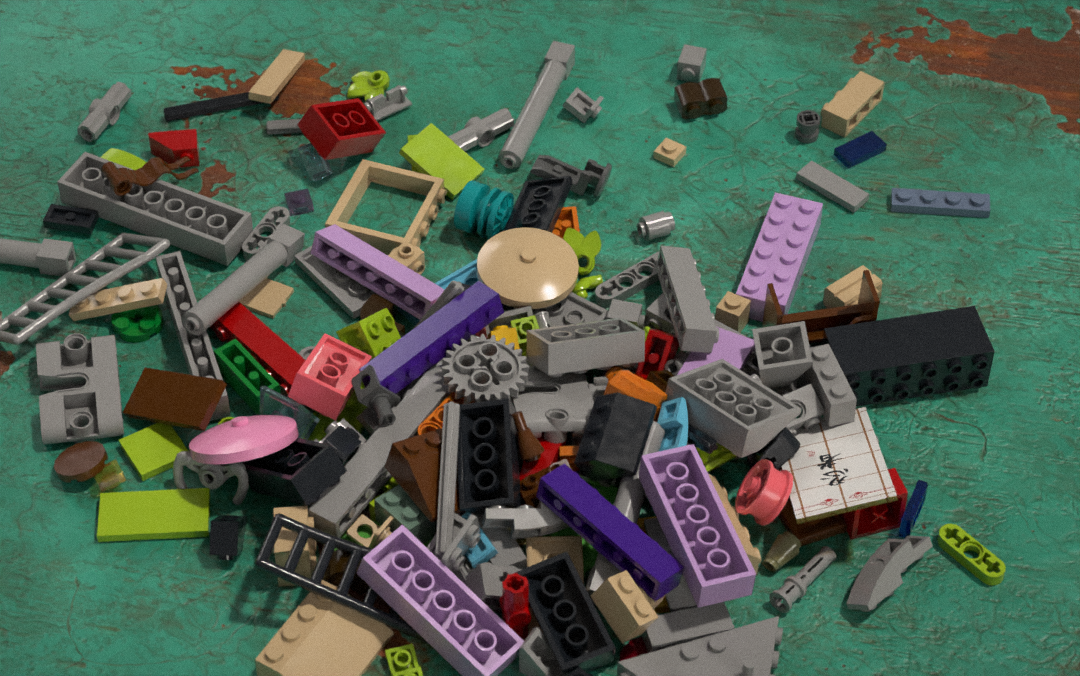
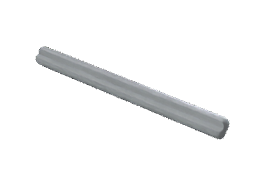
(447, 480)

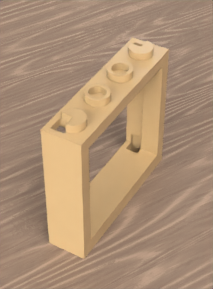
(394, 177)

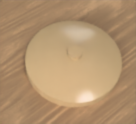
(528, 267)

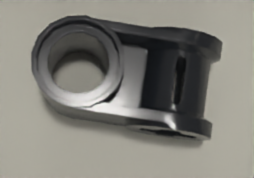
(777, 450)

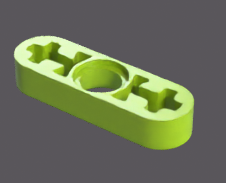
(975, 565)

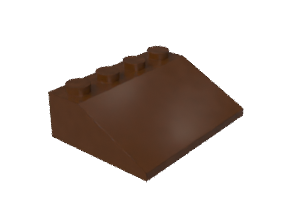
(417, 470)

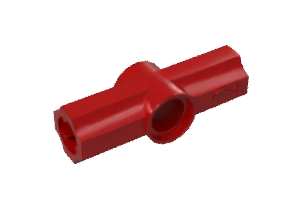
(515, 604)

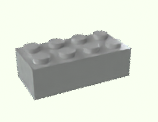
(585, 346)

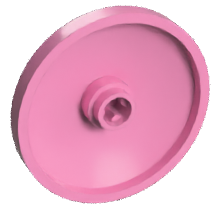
(243, 439)

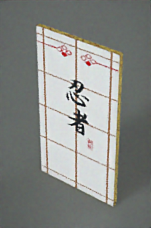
(838, 470)

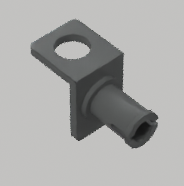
(376, 396)

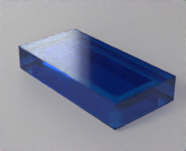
(860, 149)
(913, 509)

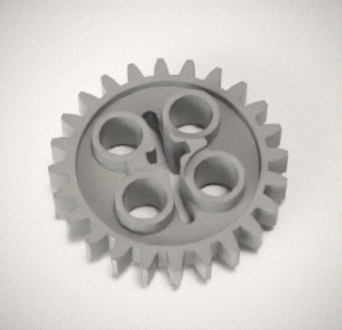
(484, 370)

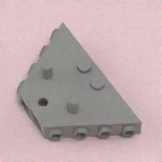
(729, 653)

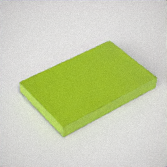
(440, 157)

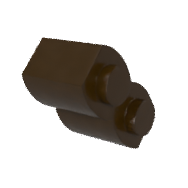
(700, 98)

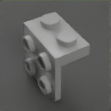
(465, 536)

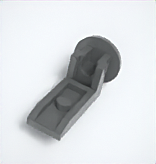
(593, 174)

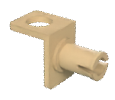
(378, 533)

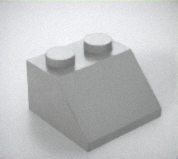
(782, 353)

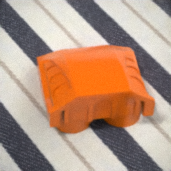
(636, 387)

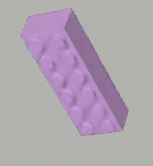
(780, 252)
(696, 525)
(439, 606)

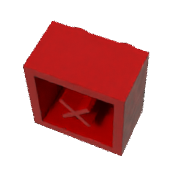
(878, 517)

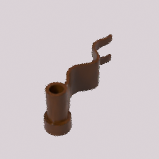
(123, 178)

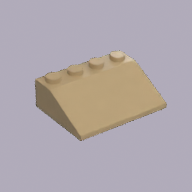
(323, 641)

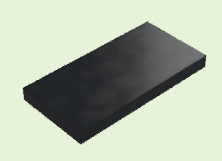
(540, 203)

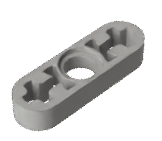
(268, 224)

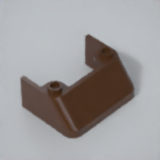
(817, 320)

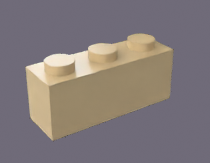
(852, 104)

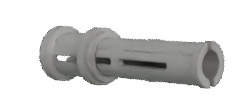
(796, 586)

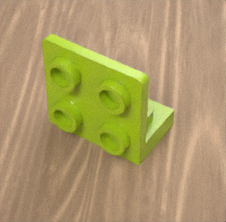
(371, 334)

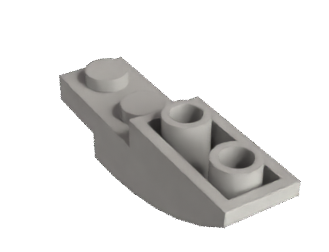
(523, 521)
(883, 570)

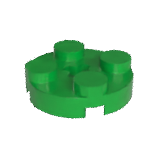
(129, 331)

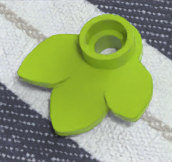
(368, 84)
(584, 247)

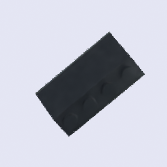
(488, 456)
(567, 615)

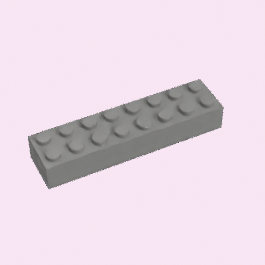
(159, 211)

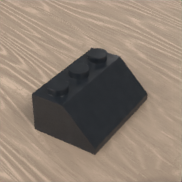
(615, 437)

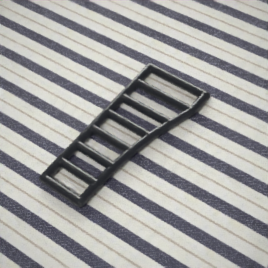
(314, 583)

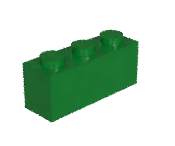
(244, 373)

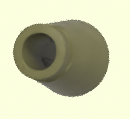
(782, 550)

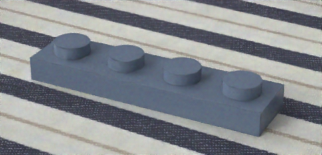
(940, 202)

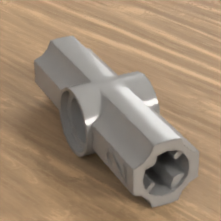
(104, 111)
(483, 131)

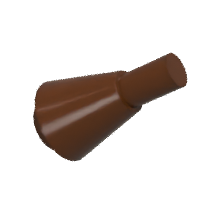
(528, 445)

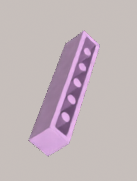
(375, 270)

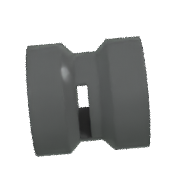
(807, 126)

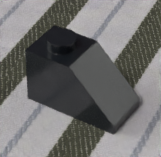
(344, 442)
(227, 536)

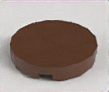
(81, 461)

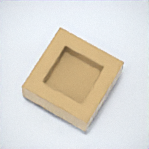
(669, 152)

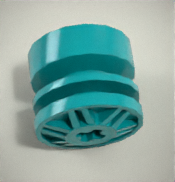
(483, 209)

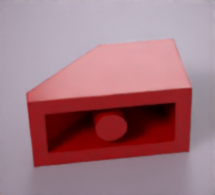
(175, 145)
(659, 349)

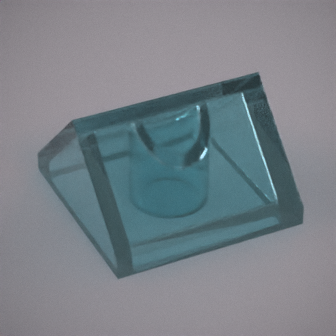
(277, 404)

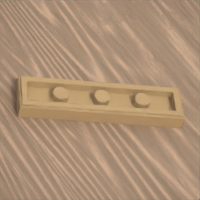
(276, 76)

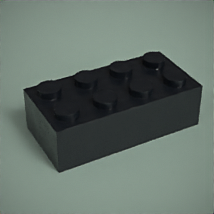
(296, 472)

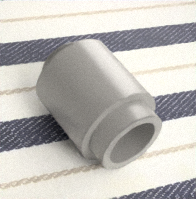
(655, 225)

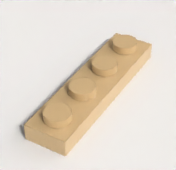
(120, 299)

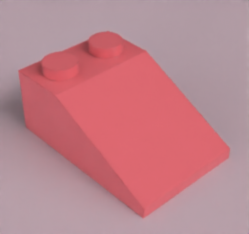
(326, 376)

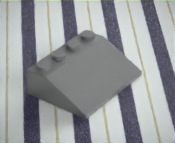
(732, 406)

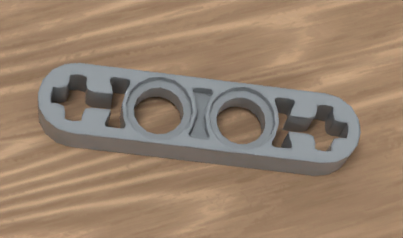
(639, 282)

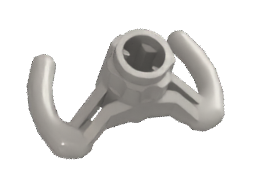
(211, 475)

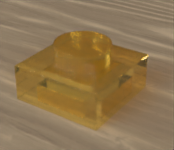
(110, 476)

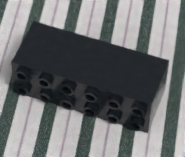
(913, 355)

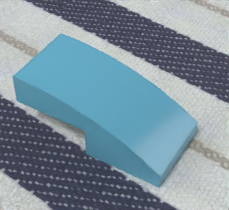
(674, 421)

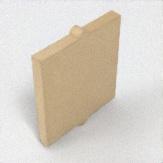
(267, 298)

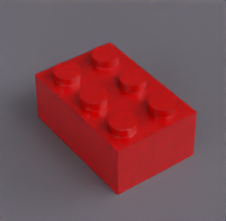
(341, 128)

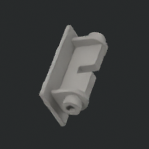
(393, 102)

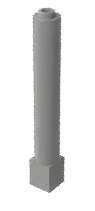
(556, 68)
(279, 251)
(50, 256)
(629, 502)

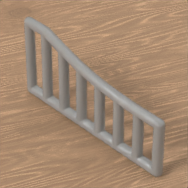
(75, 277)

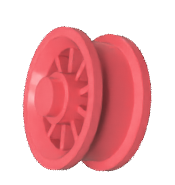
(764, 492)

